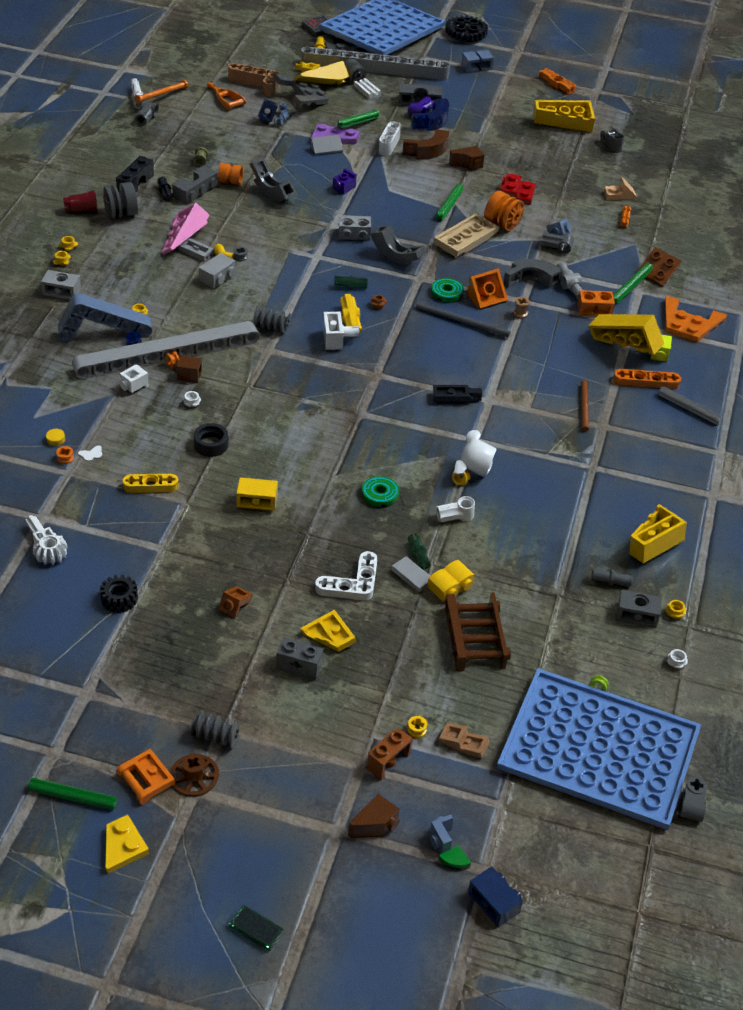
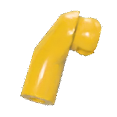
(218, 248)

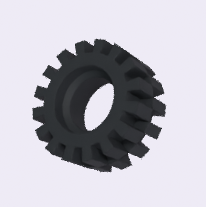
(119, 602)

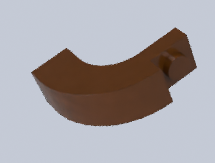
(428, 148)

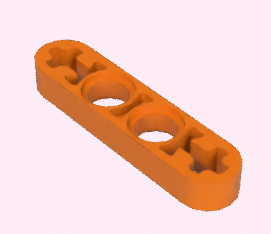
(626, 377)

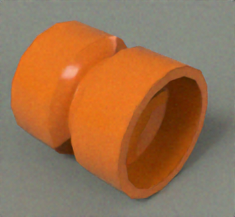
(230, 173)

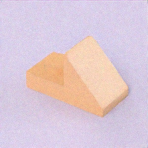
(621, 192)

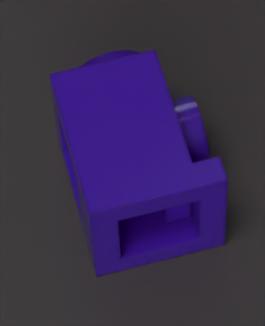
(345, 181)

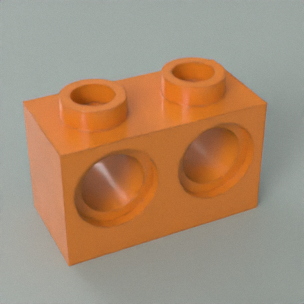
(595, 303)

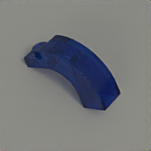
(432, 120)

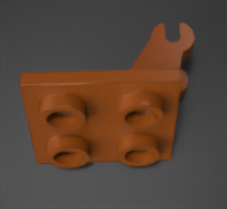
(663, 266)

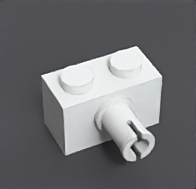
(335, 331)

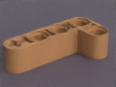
(254, 76)

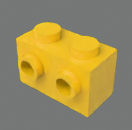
(257, 493)

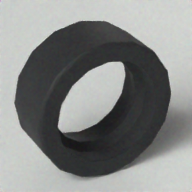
(211, 430)

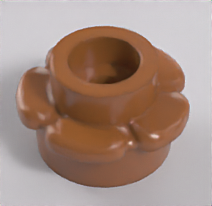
(378, 302)

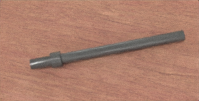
(493, 328)

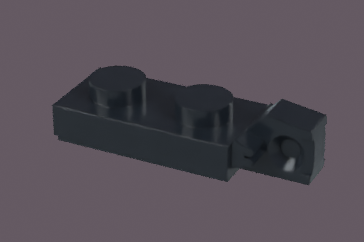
(456, 393)

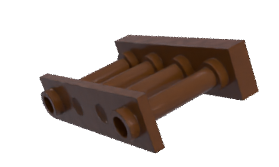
(459, 639)

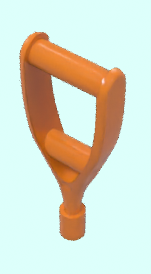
(239, 100)

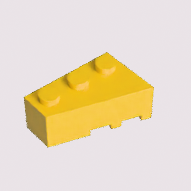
(657, 534)

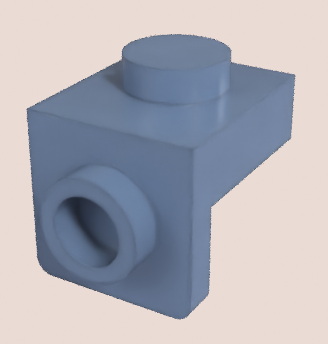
(560, 227)
(438, 833)

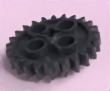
(457, 28)

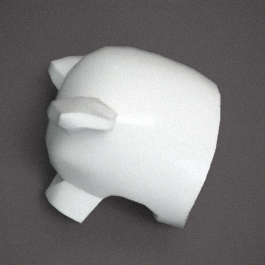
(476, 456)

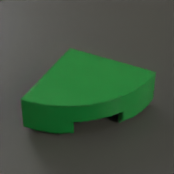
(455, 858)

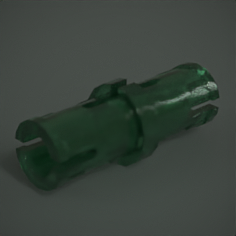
(350, 282)
(419, 551)

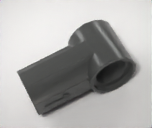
(146, 111)
(557, 242)

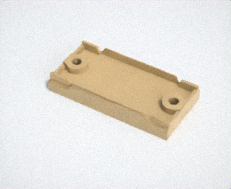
(466, 235)

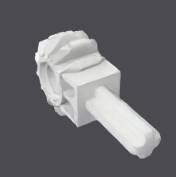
(47, 545)

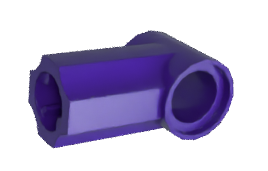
(421, 107)

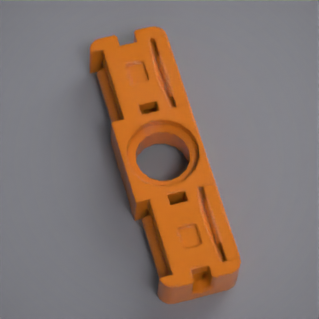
(557, 81)

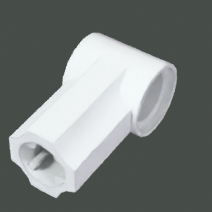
(460, 510)

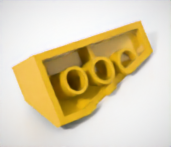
(328, 74)

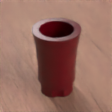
(81, 202)

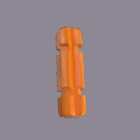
(625, 216)

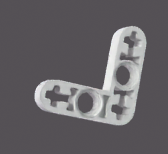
(355, 585)

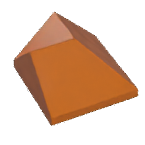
(486, 289)

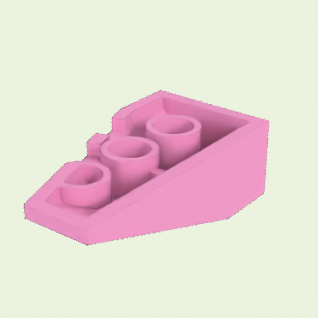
(185, 225)

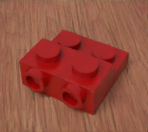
(519, 189)

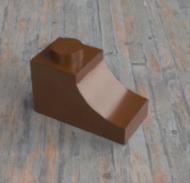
(467, 157)

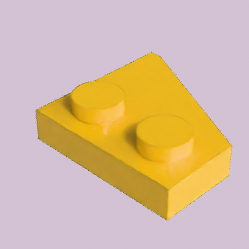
(330, 631)
(123, 844)

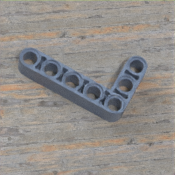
(102, 312)

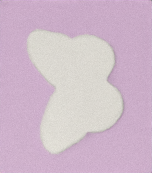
(89, 455)

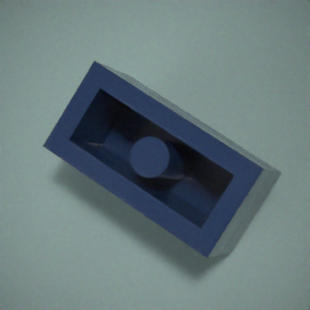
(495, 896)

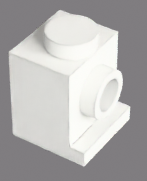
(133, 378)

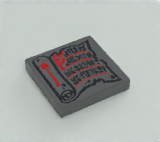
(312, 24)

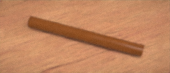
(584, 406)

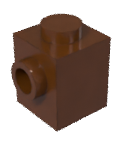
(188, 369)

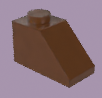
(375, 819)

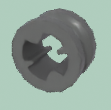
(240, 253)

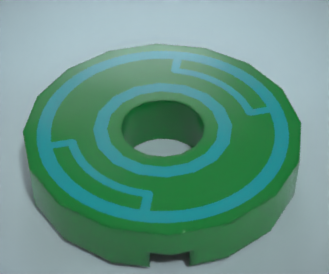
(440, 287)
(380, 483)

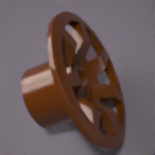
(193, 770)

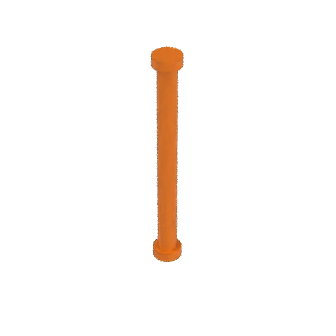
(139, 98)

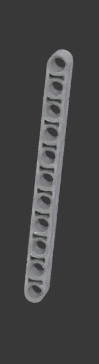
(379, 63)
(154, 351)

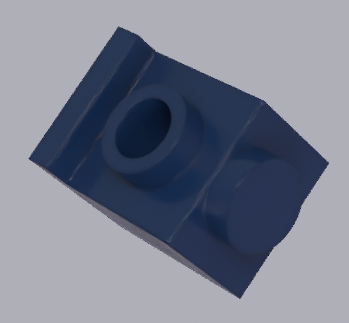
(265, 117)

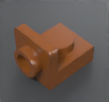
(233, 599)

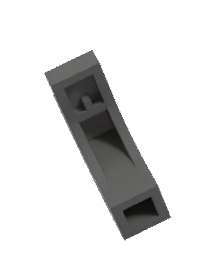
(269, 184)
(393, 249)
(534, 270)

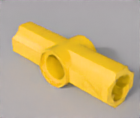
(350, 312)

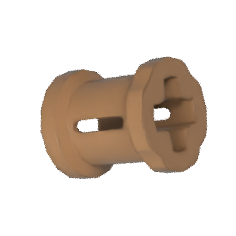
(521, 307)

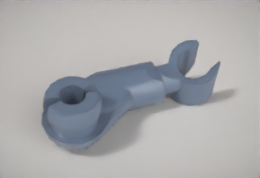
(284, 114)

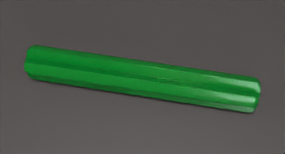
(343, 123)
(449, 202)
(632, 282)
(72, 793)

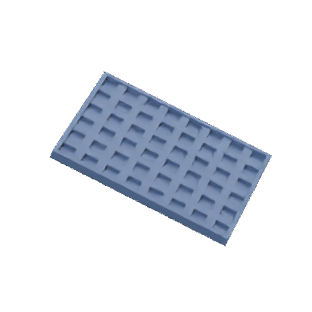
(382, 25)

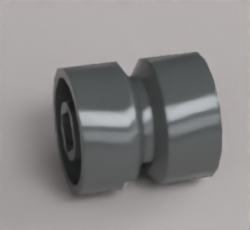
(355, 70)

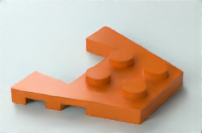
(688, 325)

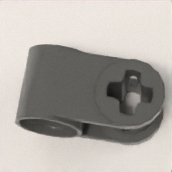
(612, 139)
(693, 799)

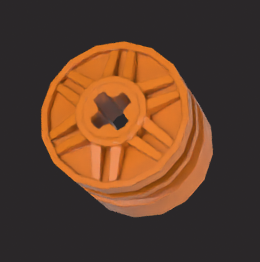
(504, 210)

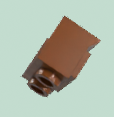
(386, 750)

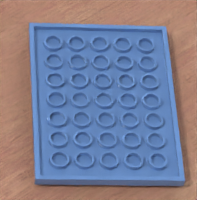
(600, 748)

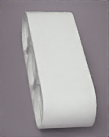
(389, 138)

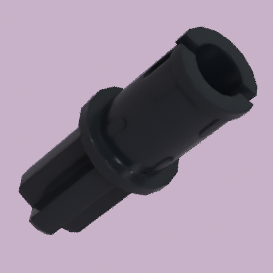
(164, 188)

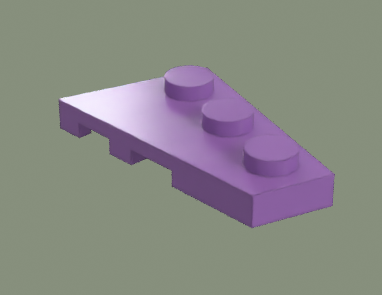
(347, 136)

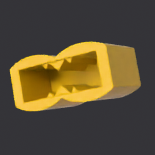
(450, 580)

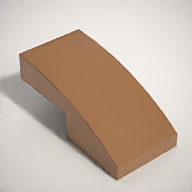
(458, 738)

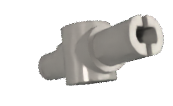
(570, 280)

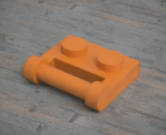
(151, 771)

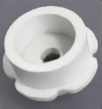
(191, 399)
(677, 658)

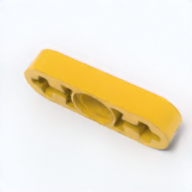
(136, 479)

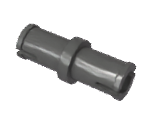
(612, 577)

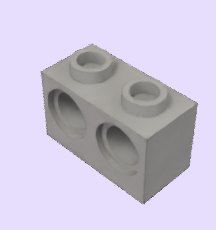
(354, 227)

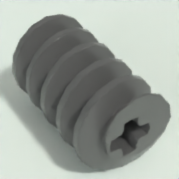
(271, 321)
(215, 729)

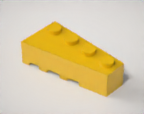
(564, 114)
(628, 330)

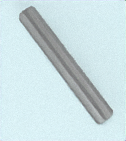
(690, 405)

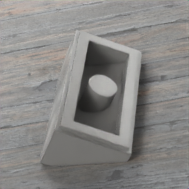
(326, 145)

